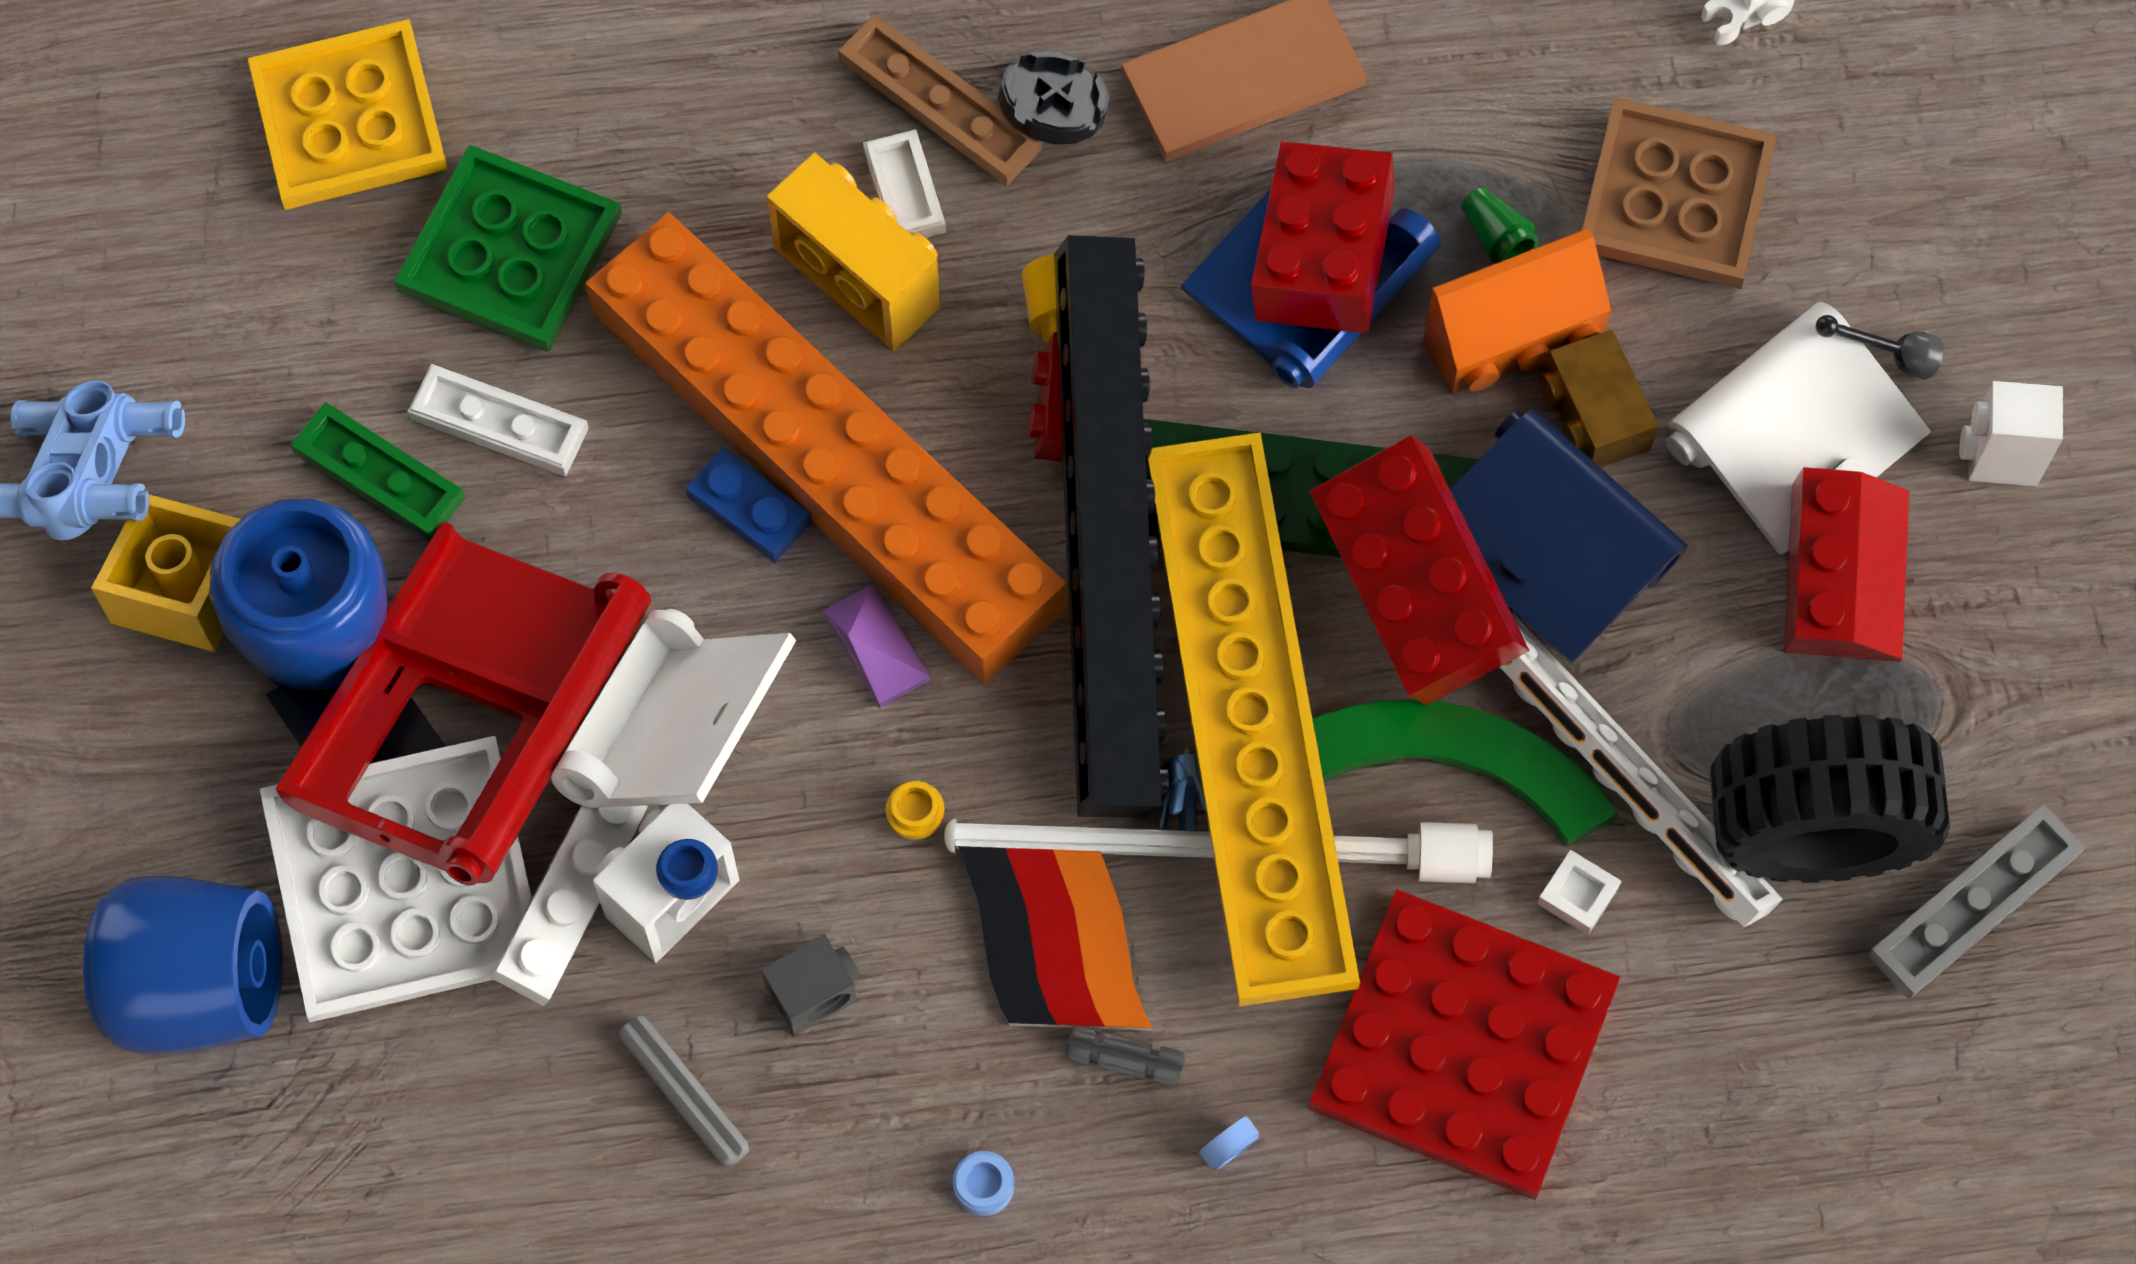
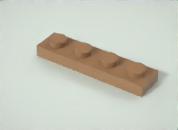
(938, 99)

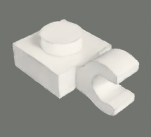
(1744, 15)

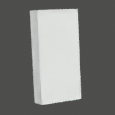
(905, 182)

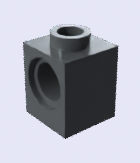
(811, 983)

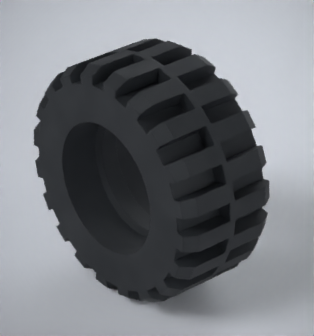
(1829, 798)

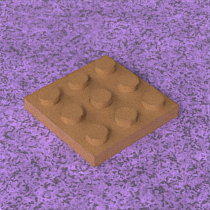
(1678, 192)

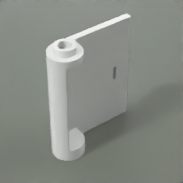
(1795, 408)
(668, 715)

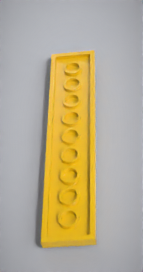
(1251, 722)

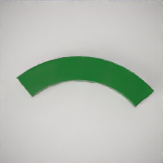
(1468, 741)

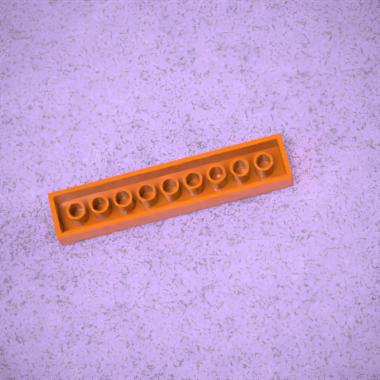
(828, 447)

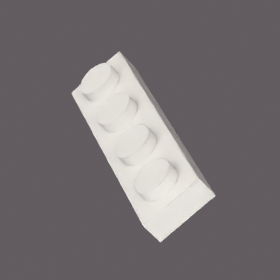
(564, 902)

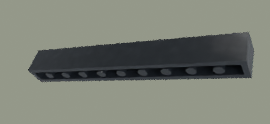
(1109, 528)

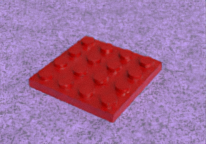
(1465, 1044)

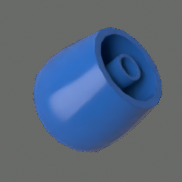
(299, 591)
(182, 964)

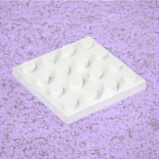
(377, 922)

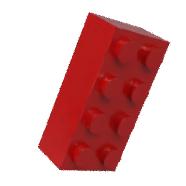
(1419, 570)

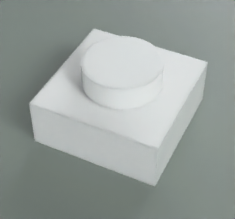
(1579, 892)

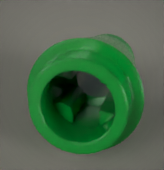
(1498, 226)

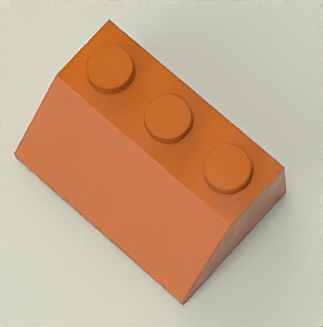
(1516, 312)

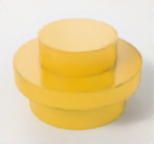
(915, 810)

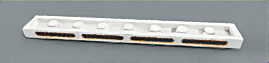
(1637, 779)

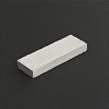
(498, 420)

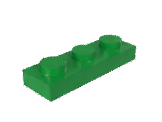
(377, 471)

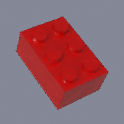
(1323, 237)

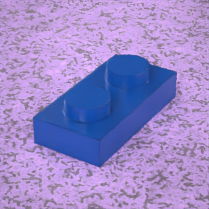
(748, 505)

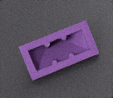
(876, 645)

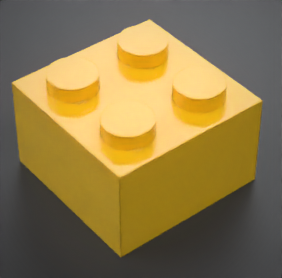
(161, 574)

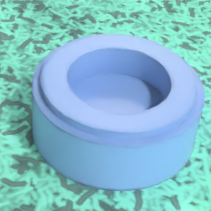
(1229, 1144)
(983, 1183)

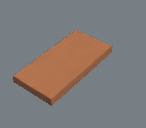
(1242, 75)

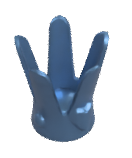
(1183, 790)

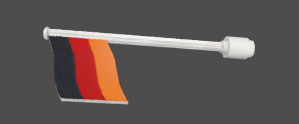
(1059, 927)

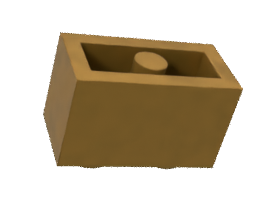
(1599, 399)

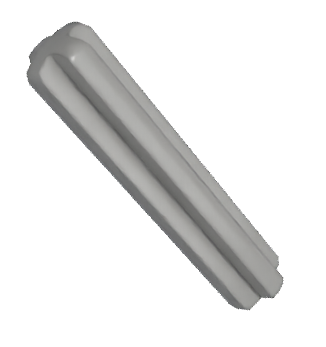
(684, 1091)

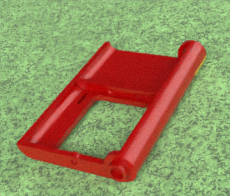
(490, 635)

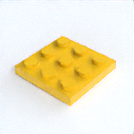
(347, 114)

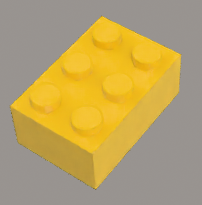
(855, 250)

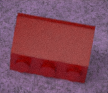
(1846, 566)

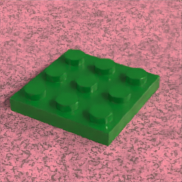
(508, 247)

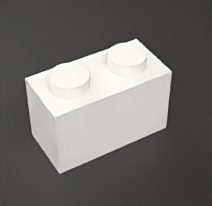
(2013, 433)

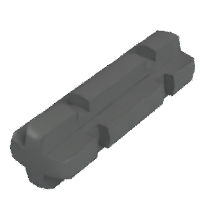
(1125, 1055)

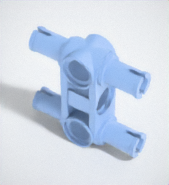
(80, 457)

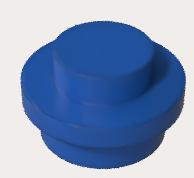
(687, 869)

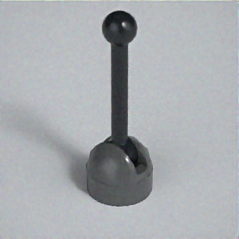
(1914, 353)

